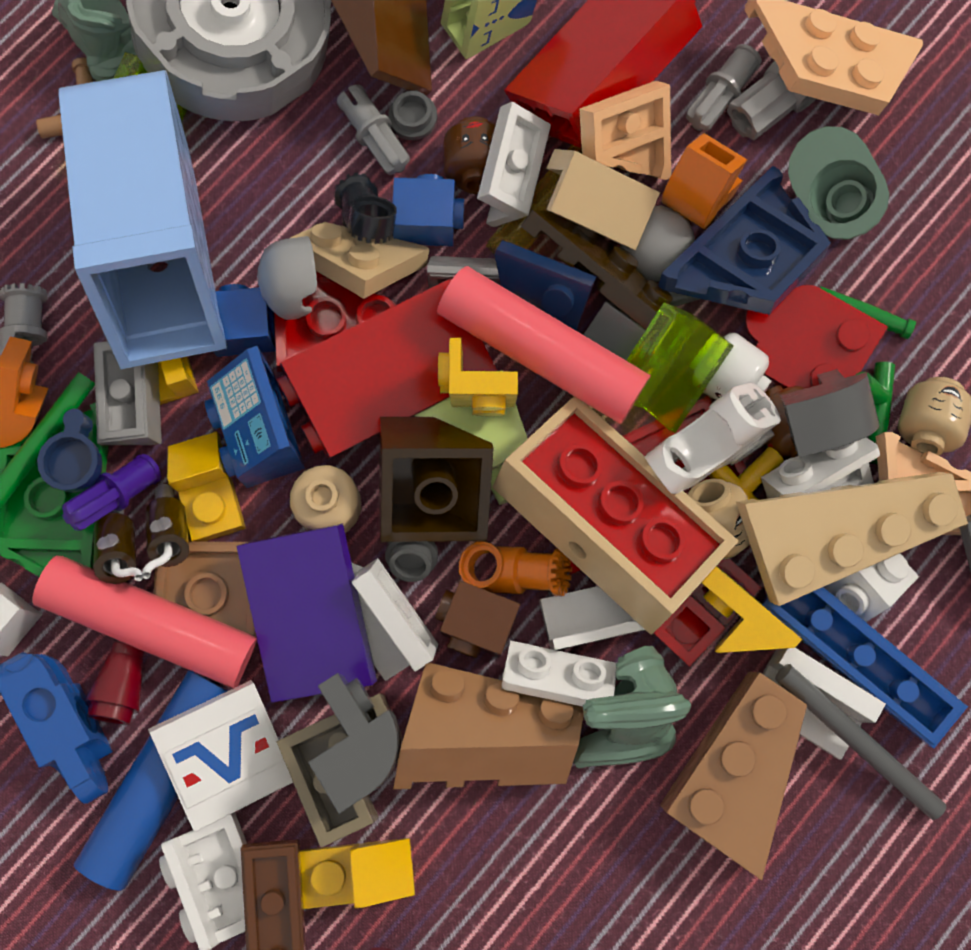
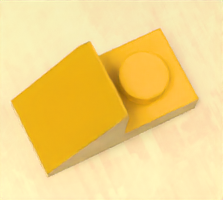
(204, 488)
(757, 626)
(357, 874)

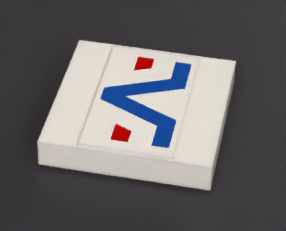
(221, 755)

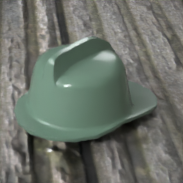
(838, 182)

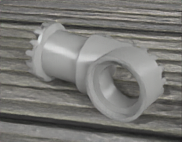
(23, 314)

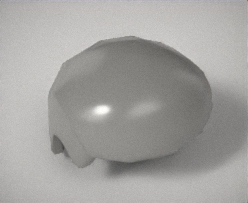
(662, 242)
(287, 276)

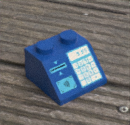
(253, 421)

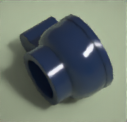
(69, 458)

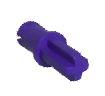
(111, 492)

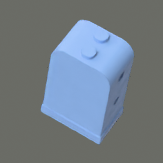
(135, 208)

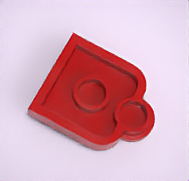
(332, 313)
(812, 336)

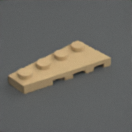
(833, 533)

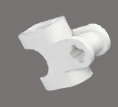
(721, 436)

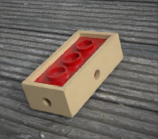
(612, 514)

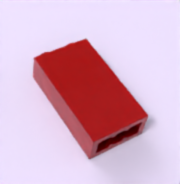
(600, 55)
(375, 372)

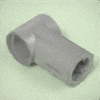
(765, 104)

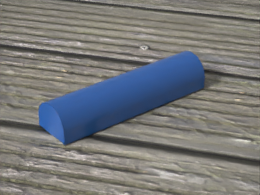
(871, 663)
(140, 801)

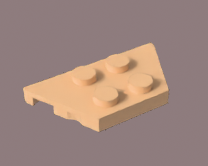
(834, 55)

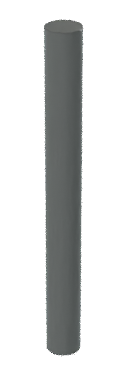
(861, 742)

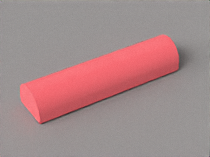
(542, 344)
(144, 621)

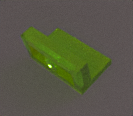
(681, 359)

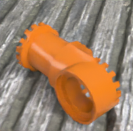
(517, 569)

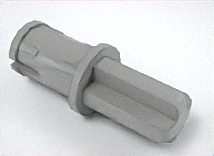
(723, 87)
(374, 130)

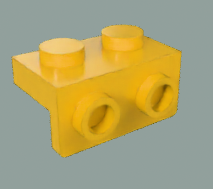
(482, 390)

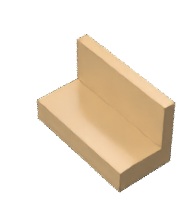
(600, 198)

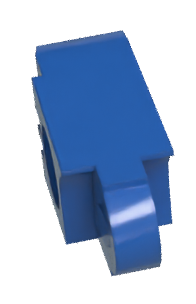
(55, 721)

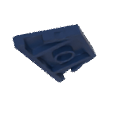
(751, 251)

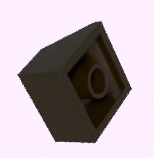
(432, 481)

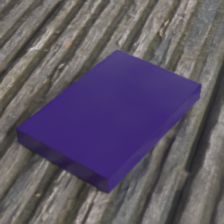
(306, 611)

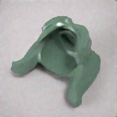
(99, 31)
(638, 715)

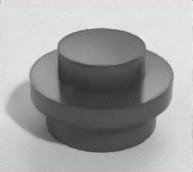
(413, 115)
(411, 559)

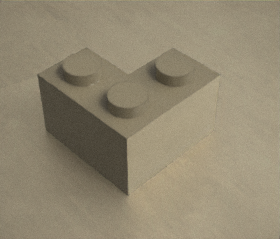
(305, 746)

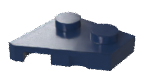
(544, 282)

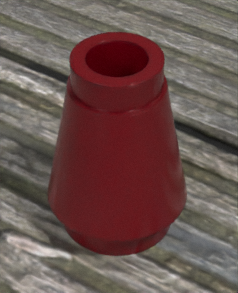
(118, 686)

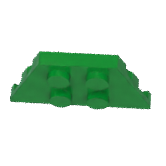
(33, 520)

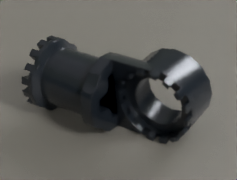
(363, 210)

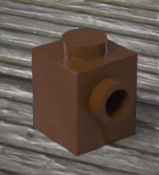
(476, 620)

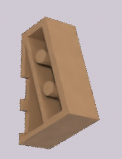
(476, 730)
(740, 772)

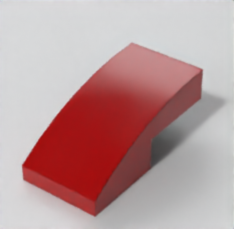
(697, 622)

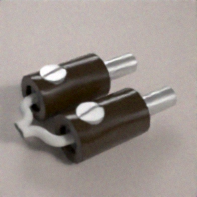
(164, 533)

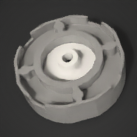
(232, 54)

